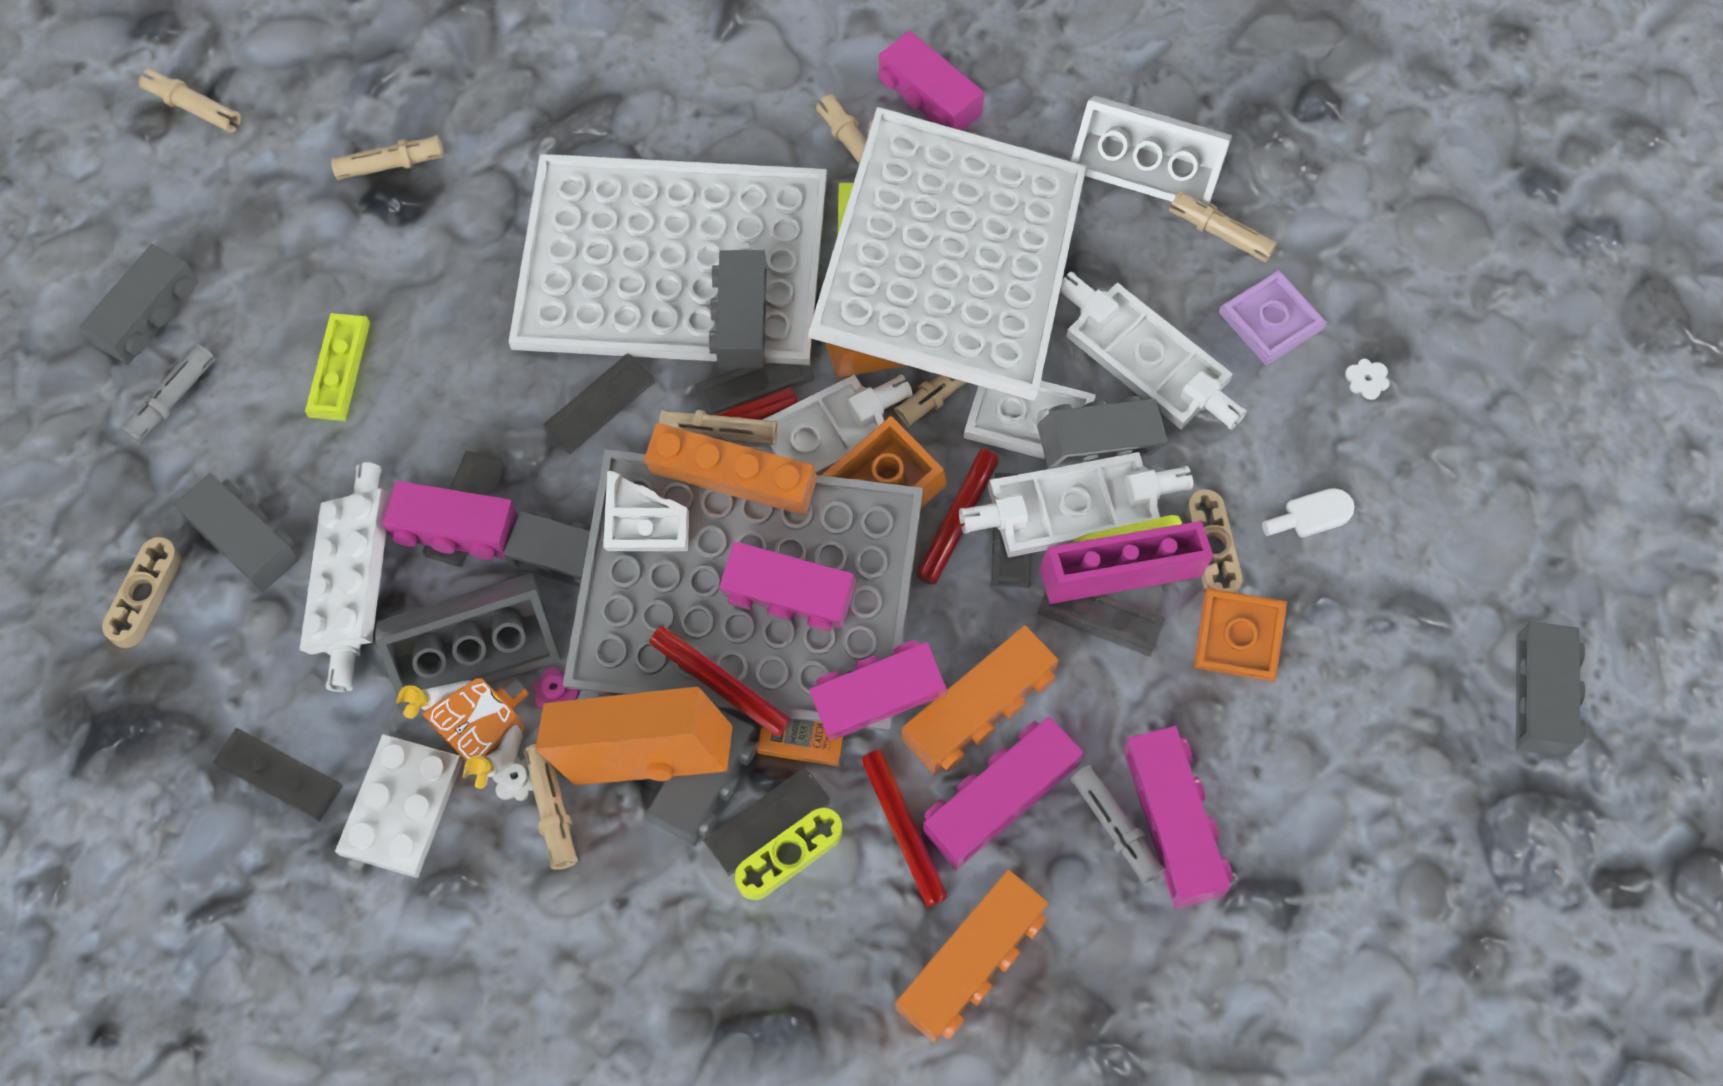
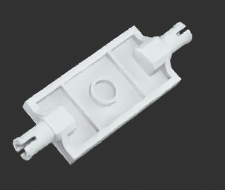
(1149, 354)
(832, 421)
(1072, 501)
(346, 576)

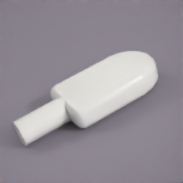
(1313, 513)

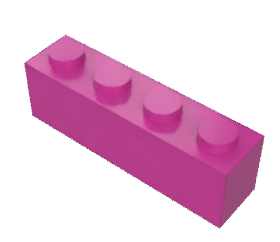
(1125, 562)
(1001, 792)
(1176, 817)

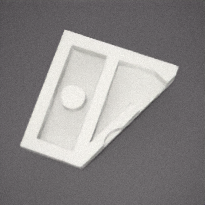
(642, 519)

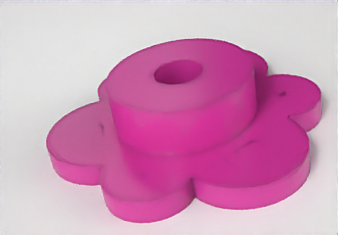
(542, 687)

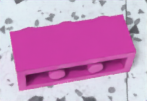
(930, 83)
(449, 520)
(787, 586)
(877, 689)

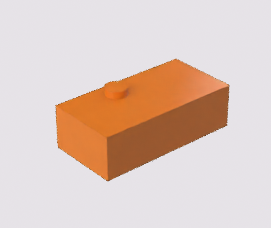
(891, 458)
(635, 736)

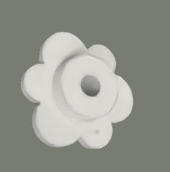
(1364, 371)
(518, 788)

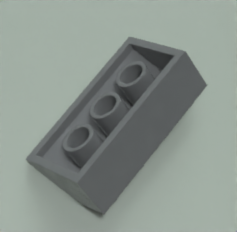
(469, 637)

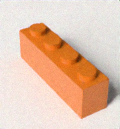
(731, 469)
(980, 700)
(971, 957)

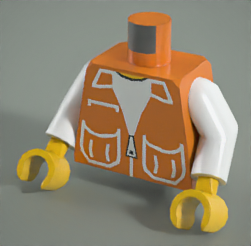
(473, 721)

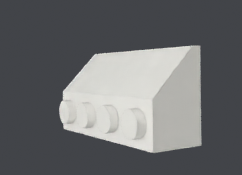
(1149, 151)

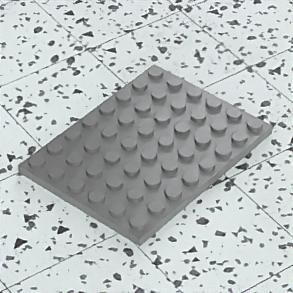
(632, 593)

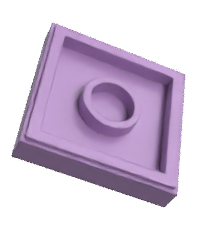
(1272, 317)

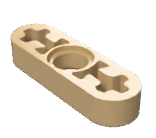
(1218, 528)
(148, 607)

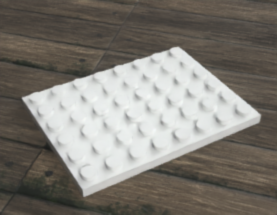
(629, 248)
(951, 254)

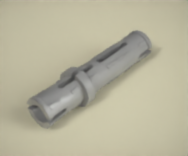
(173, 387)
(1127, 838)

